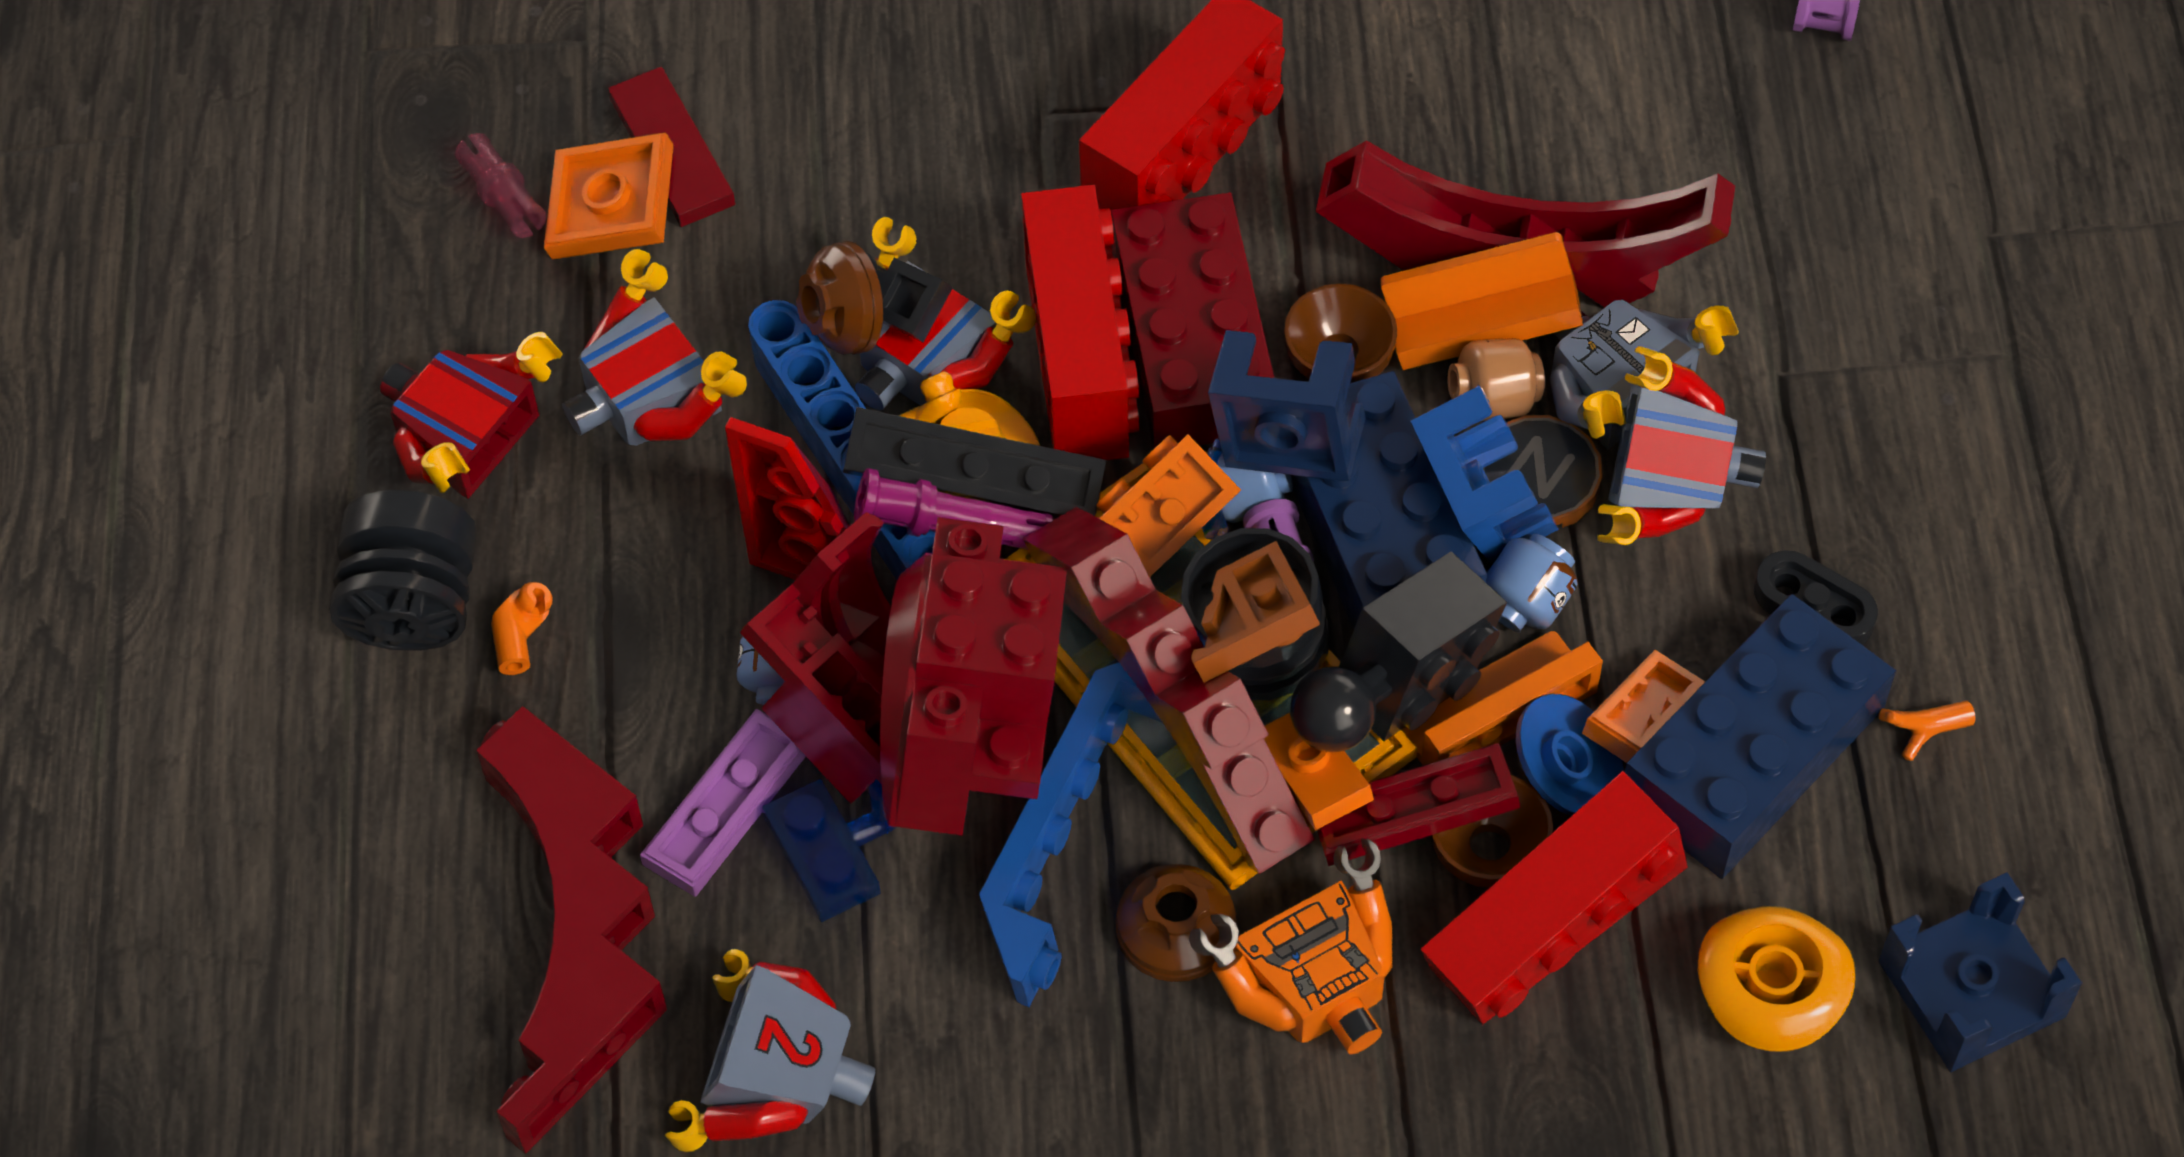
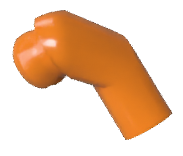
(516, 622)

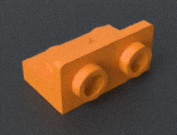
(1168, 501)

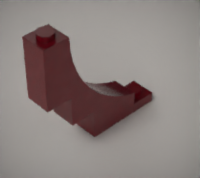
(593, 992)

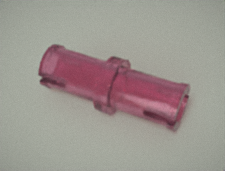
(500, 185)

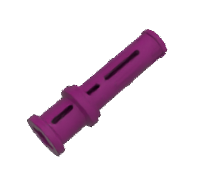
(920, 504)

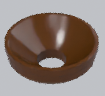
(842, 299)
(1346, 316)
(1520, 827)
(1163, 946)

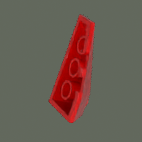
(781, 500)

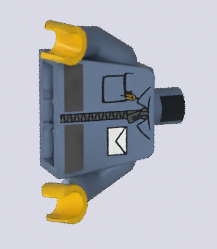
(1595, 357)

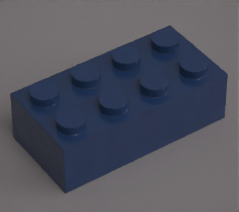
(1390, 512)
(1760, 732)

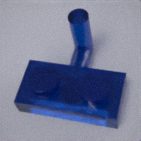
(825, 848)

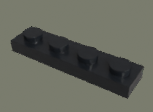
(974, 464)

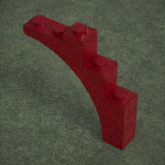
(1609, 244)
(1155, 645)

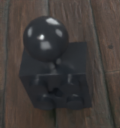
(1402, 658)

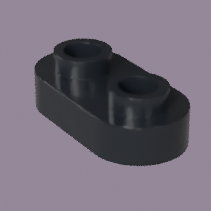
(1818, 588)

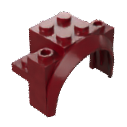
(830, 651)
(966, 677)

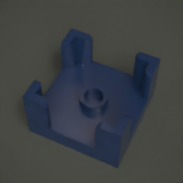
(1286, 422)
(1977, 977)

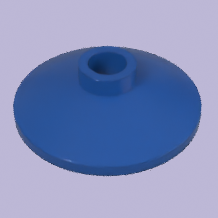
(1557, 756)

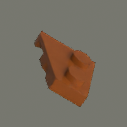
(1252, 611)

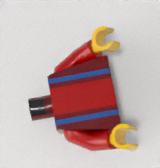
(465, 411)

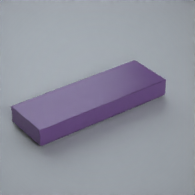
(723, 804)

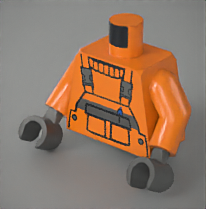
(1313, 962)

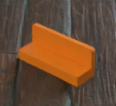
(1484, 295)
(1502, 693)

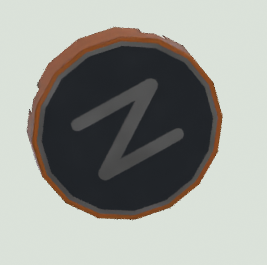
(1557, 464)

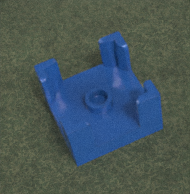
(1485, 509)

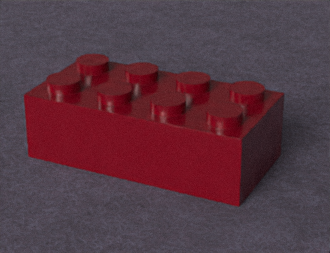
(1181, 292)

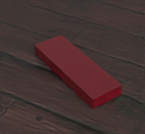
(651, 107)
(1425, 802)

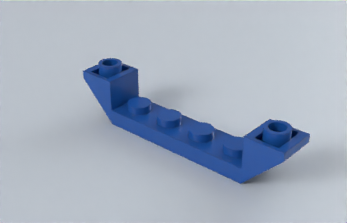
(1044, 826)

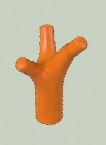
(1929, 722)

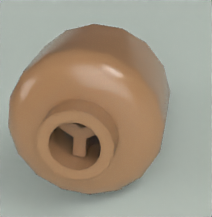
(1505, 372)

